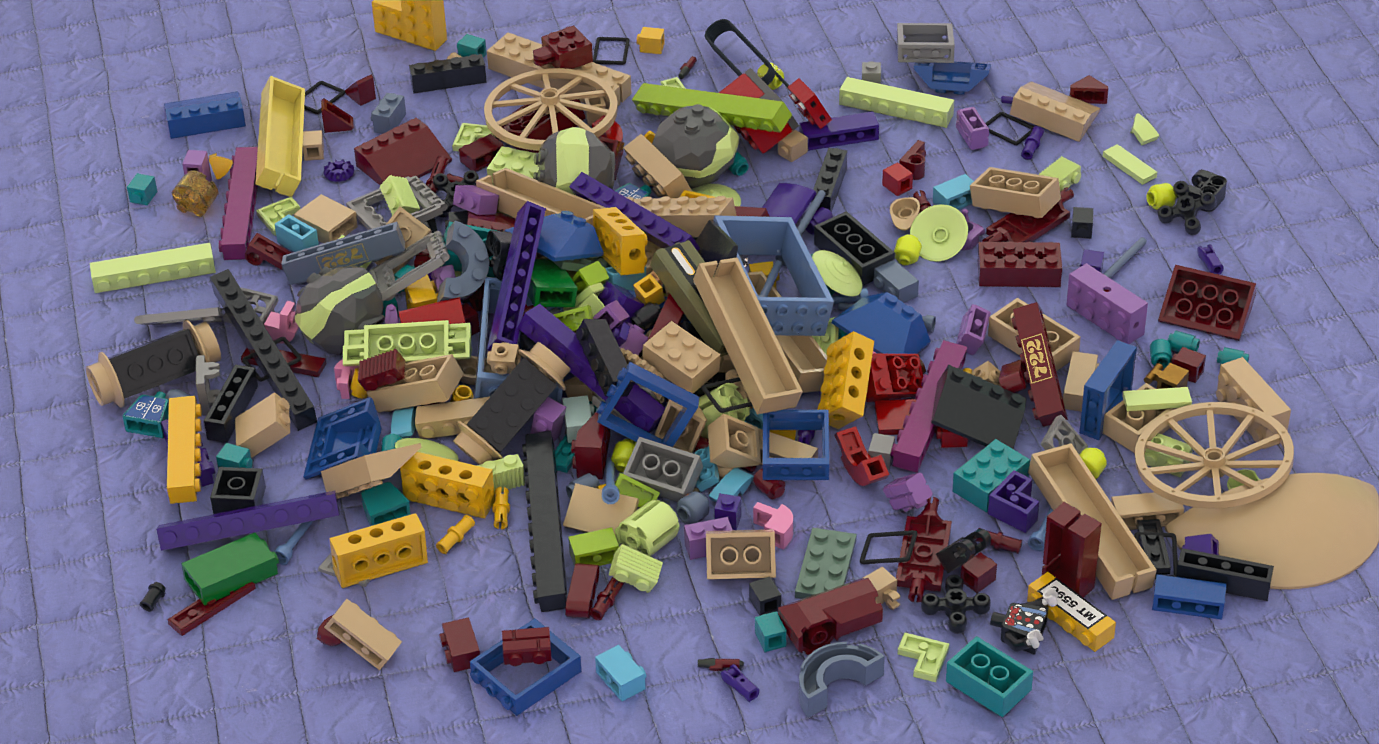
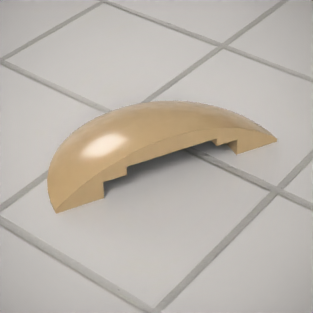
(1306, 528)

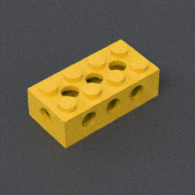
(620, 240)
(846, 379)
(448, 484)
(378, 550)

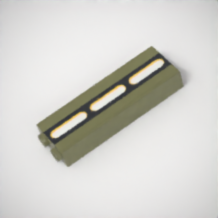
(676, 270)

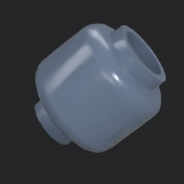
(692, 507)

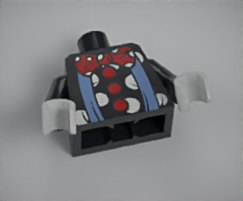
(1025, 622)

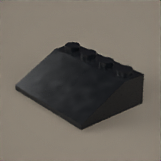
(715, 244)
(977, 408)

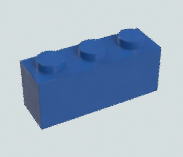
(1189, 597)

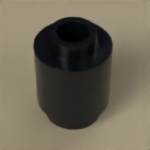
(646, 315)

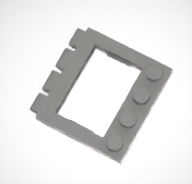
(429, 202)
(384, 275)
(207, 315)

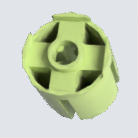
(725, 396)
(648, 528)

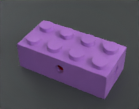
(1107, 304)

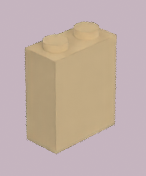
(328, 218)
(263, 424)

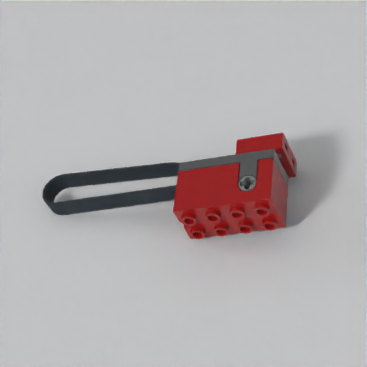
(753, 86)

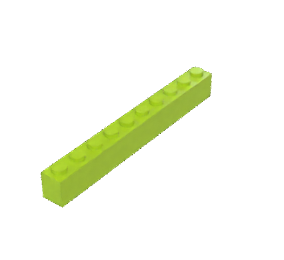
(735, 109)

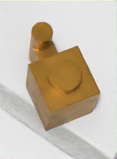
(1170, 377)

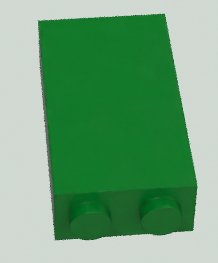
(551, 285)
(230, 568)

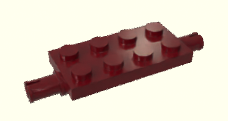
(1027, 228)
(924, 568)

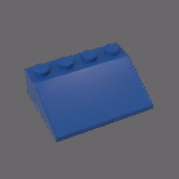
(205, 114)

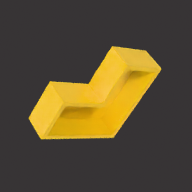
(411, 21)

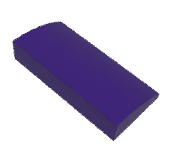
(789, 201)

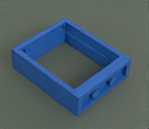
(657, 384)
(1106, 387)
(796, 467)
(493, 657)

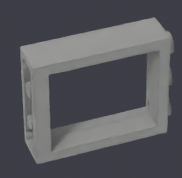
(923, 42)

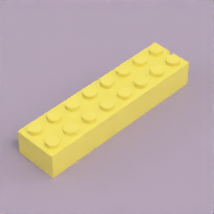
(280, 136)

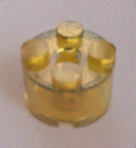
(194, 193)

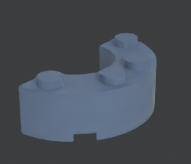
(474, 262)
(835, 663)

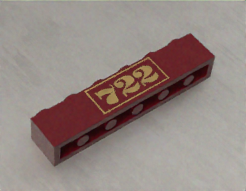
(1039, 363)

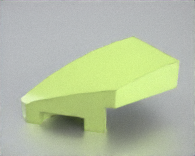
(1143, 130)

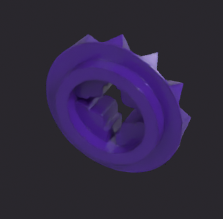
(334, 173)

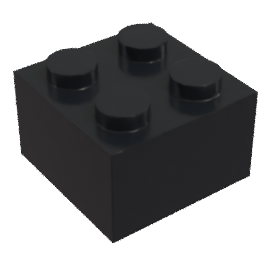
(237, 489)

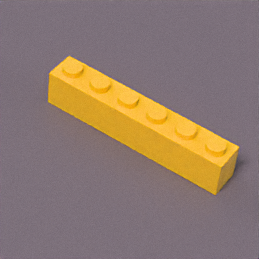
(183, 449)

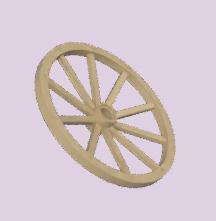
(549, 102)
(1214, 460)

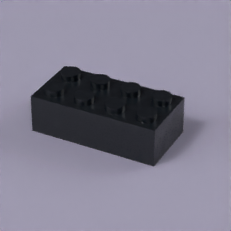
(854, 243)

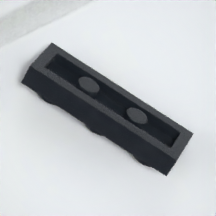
(1154, 546)

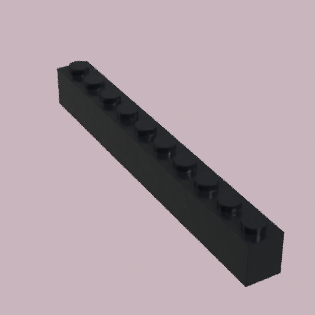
(263, 349)
(546, 522)

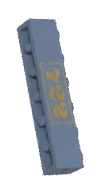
(346, 251)

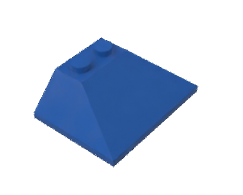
(952, 76)
(567, 238)
(888, 322)
(343, 437)

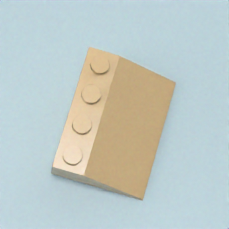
(1053, 110)
(366, 470)

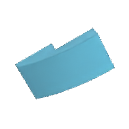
(403, 422)
(709, 475)
(732, 483)

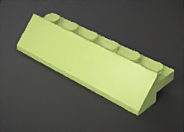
(412, 340)

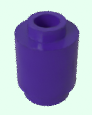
(820, 215)

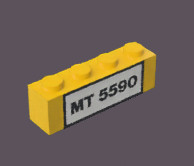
(1074, 613)

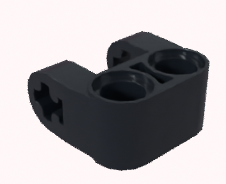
(1208, 182)
(498, 245)
(963, 550)

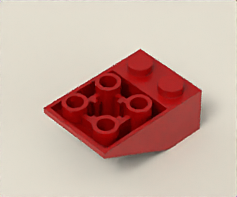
(894, 376)

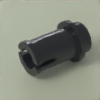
(155, 592)

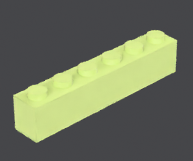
(896, 102)
(152, 267)

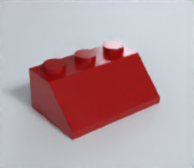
(439, 311)

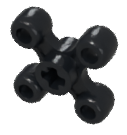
(442, 183)
(1187, 207)
(955, 604)

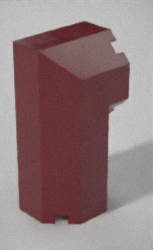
(831, 614)

